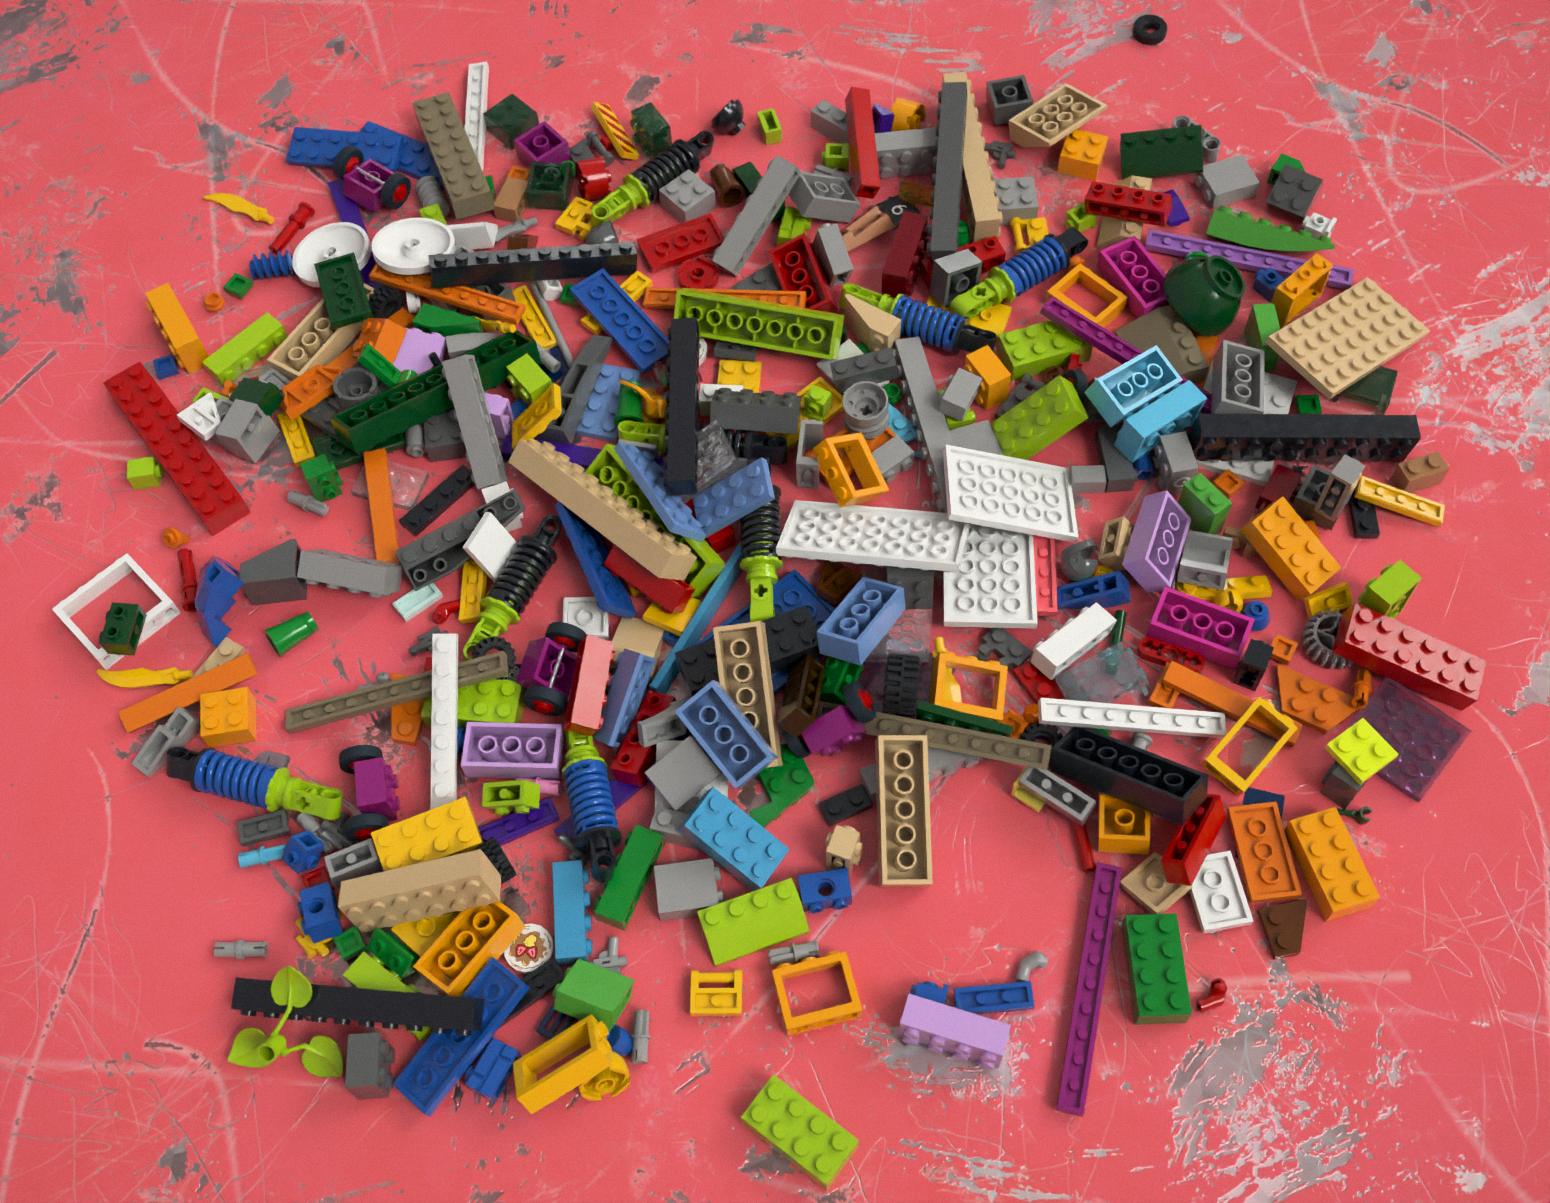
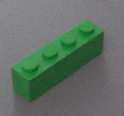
(629, 877)

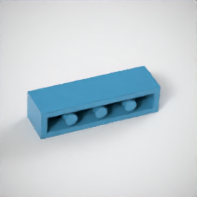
(571, 912)

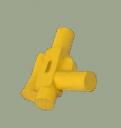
(307, 944)

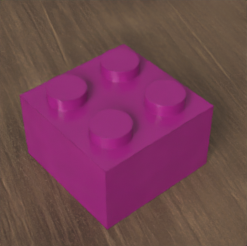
(542, 145)

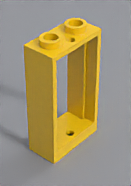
(1226, 774)
(539, 1093)

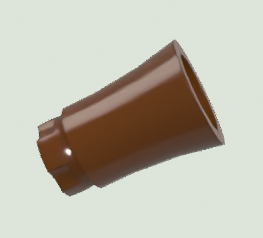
(726, 185)

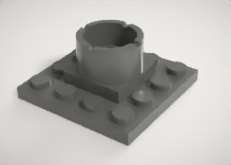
(349, 389)

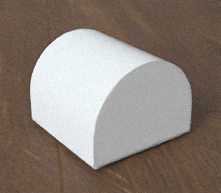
(550, 289)

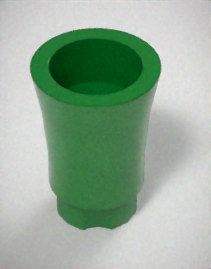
(629, 405)
(291, 632)

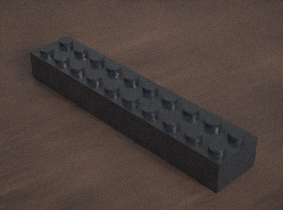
(1303, 437)

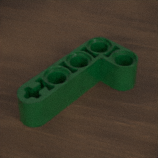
(748, 177)

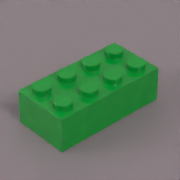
(1156, 969)

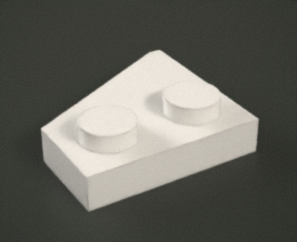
(201, 417)

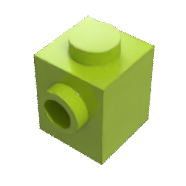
(144, 473)

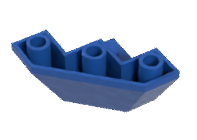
(214, 598)

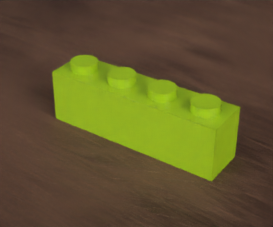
(245, 349)
(370, 974)

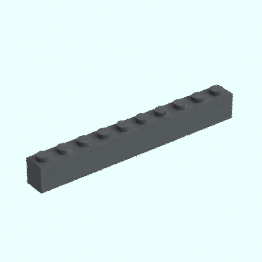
(949, 170)

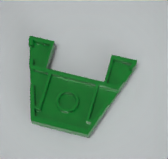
(783, 785)

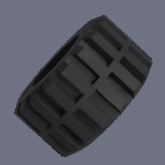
(901, 684)

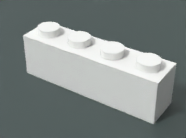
(1072, 640)

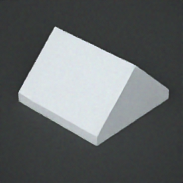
(475, 235)

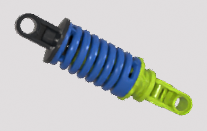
(1021, 272)
(926, 322)
(252, 782)
(591, 805)

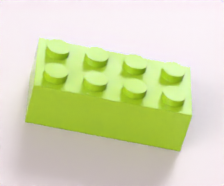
(1038, 347)
(1039, 419)
(485, 702)
(800, 1132)

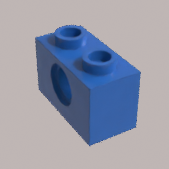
(835, 880)
(320, 912)

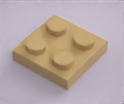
(1150, 887)

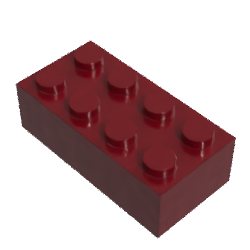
(905, 255)

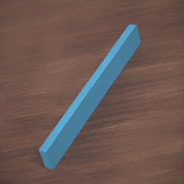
(699, 621)

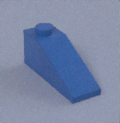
(1106, 590)

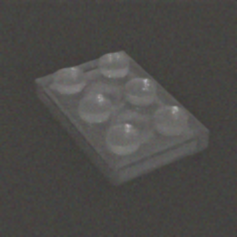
(406, 485)

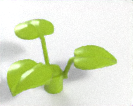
(254, 1050)

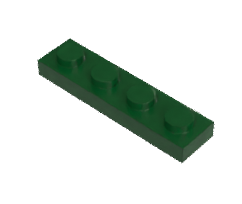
(947, 716)

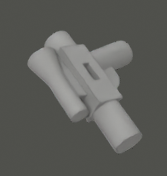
(610, 959)

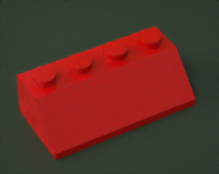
(801, 270)

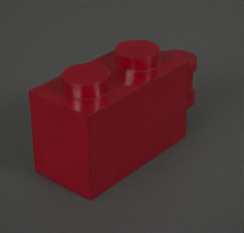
(1281, 483)

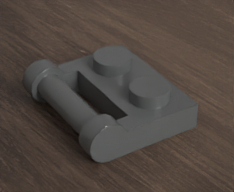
(582, 152)

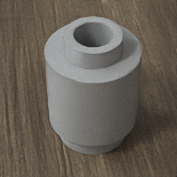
(415, 441)

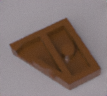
(836, 581)
(1284, 927)

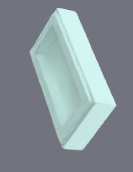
(417, 601)

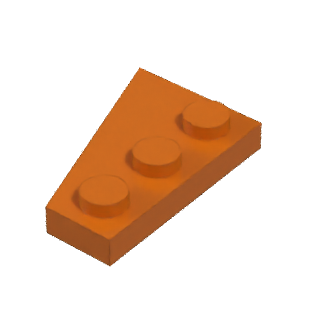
(406, 719)

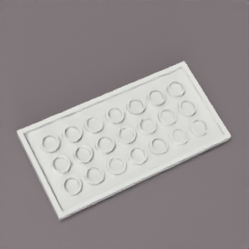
(873, 536)

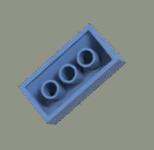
(624, 696)

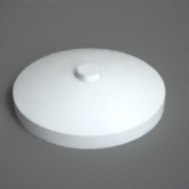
(328, 243)
(407, 243)

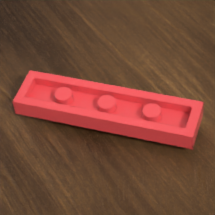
(1045, 576)

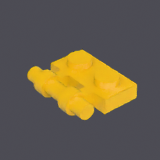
(574, 218)

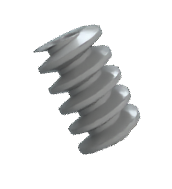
(430, 193)

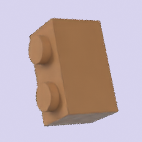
(511, 200)
(1420, 473)

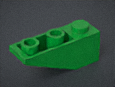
(445, 322)

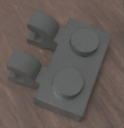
(1005, 646)

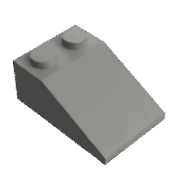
(261, 440)

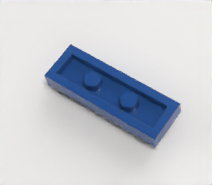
(995, 998)

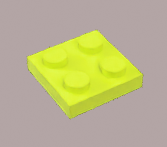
(1361, 751)

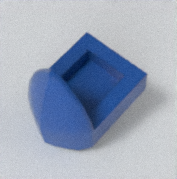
(620, 1041)

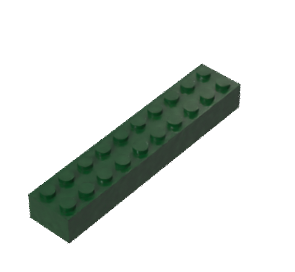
(425, 395)

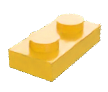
(1333, 598)

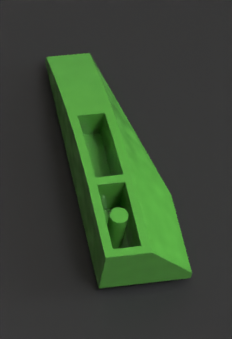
(1261, 233)

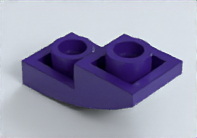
(1178, 213)

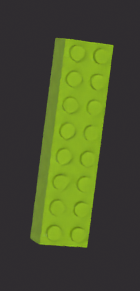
(762, 323)
(615, 475)

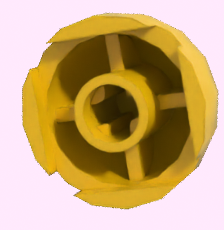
(612, 1079)

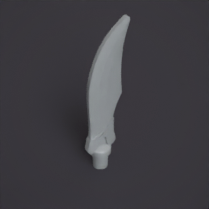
(519, 226)

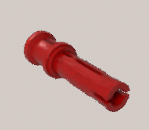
(296, 222)
(189, 583)

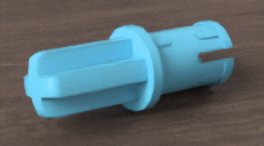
(260, 856)

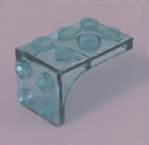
(1104, 676)

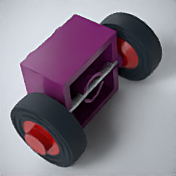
(369, 181)
(549, 668)
(836, 727)
(374, 791)

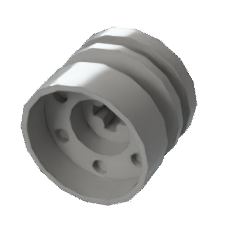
(866, 409)

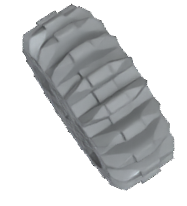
(1321, 642)

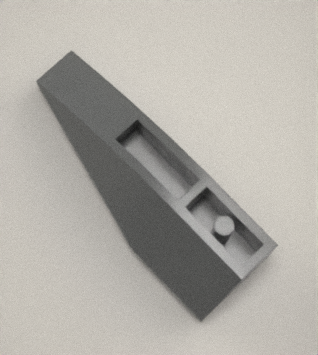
(576, 390)
(443, 550)

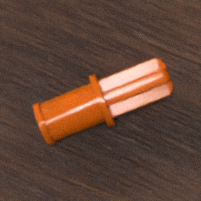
(1362, 688)

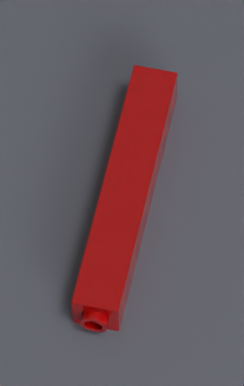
(862, 143)

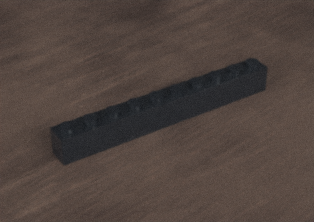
(531, 264)
(682, 408)
(367, 1007)

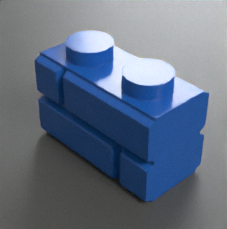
(492, 1069)

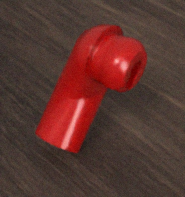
(444, 610)
(1215, 997)

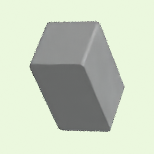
(1088, 479)

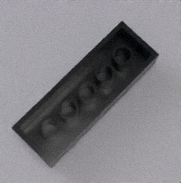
(788, 641)
(1130, 774)

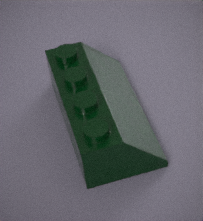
(1162, 152)

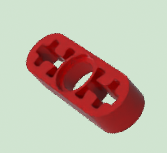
(1157, 644)

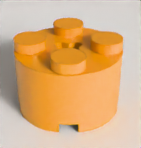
(907, 114)

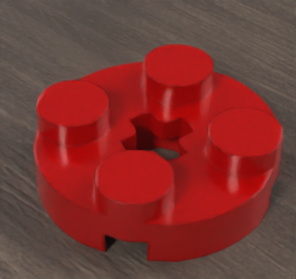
(702, 265)

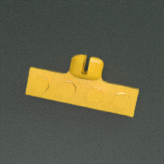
(1233, 593)

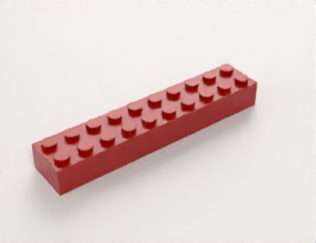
(177, 448)

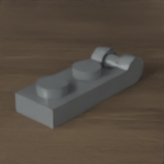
(1019, 394)

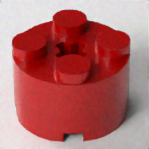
(593, 178)

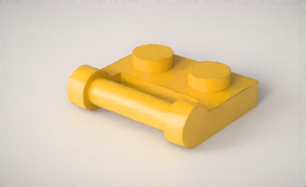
(1035, 229)
(716, 1000)

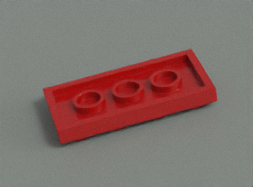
(681, 242)

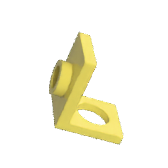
(1025, 797)

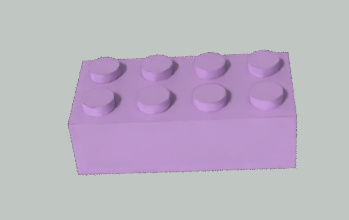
(1157, 541)
(513, 750)
(953, 1032)

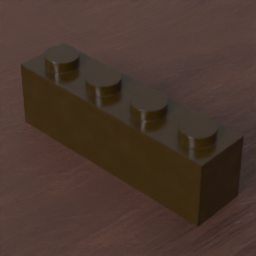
(801, 696)

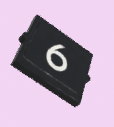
(895, 207)

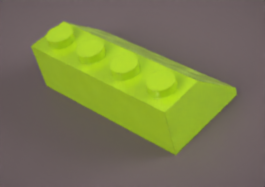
(753, 921)

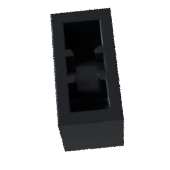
(1253, 664)

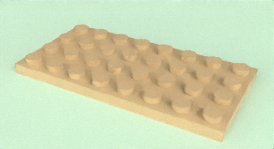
(1347, 337)

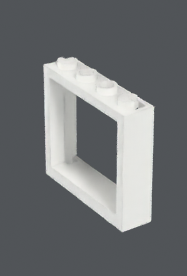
(155, 618)

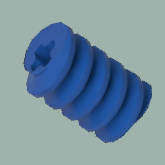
(271, 265)

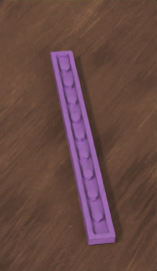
(1240, 257)

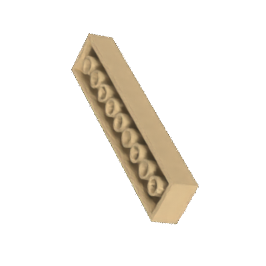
(977, 188)
(603, 510)

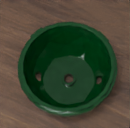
(1205, 293)

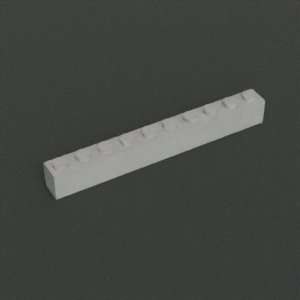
(924, 406)

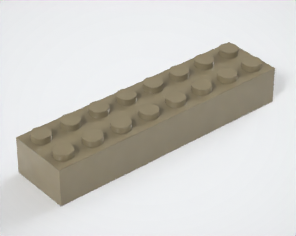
(453, 156)

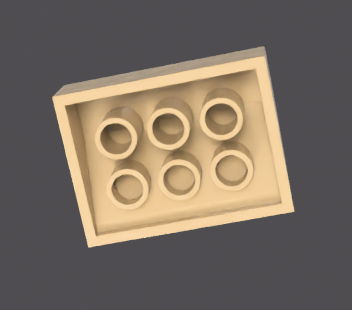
(1054, 117)

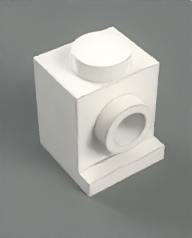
(1319, 225)

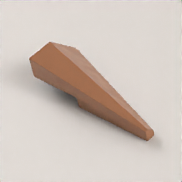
(866, 227)

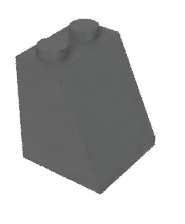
(273, 575)

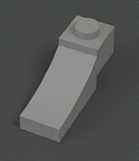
(662, 726)

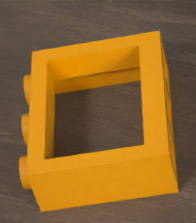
(1097, 285)
(1301, 289)
(863, 464)
(972, 664)
(822, 1017)

